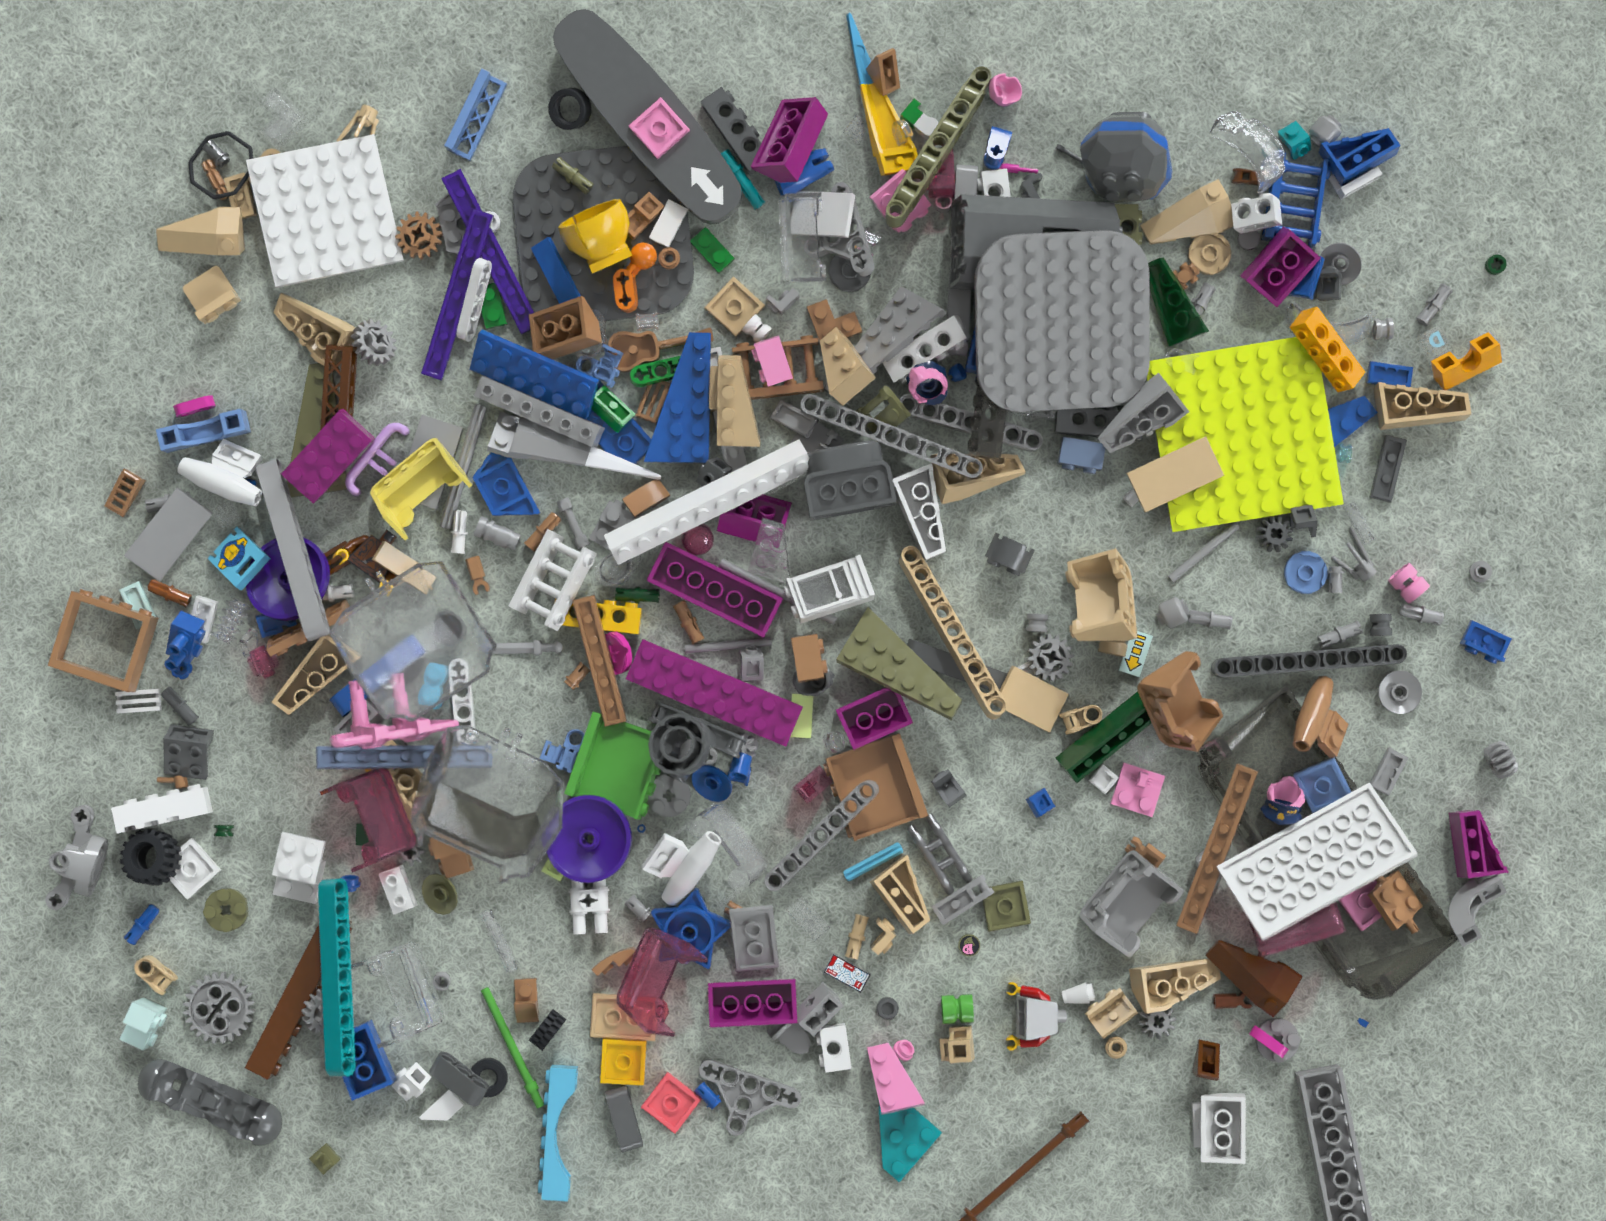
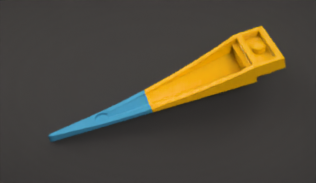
(879, 114)

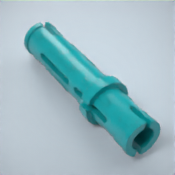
(747, 186)

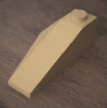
(206, 233)
(314, 327)
(955, 486)

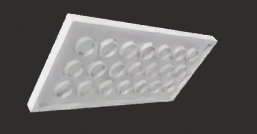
(1316, 861)

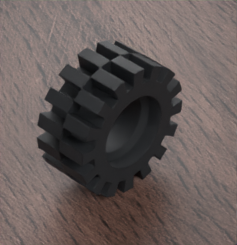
(547, 1029)

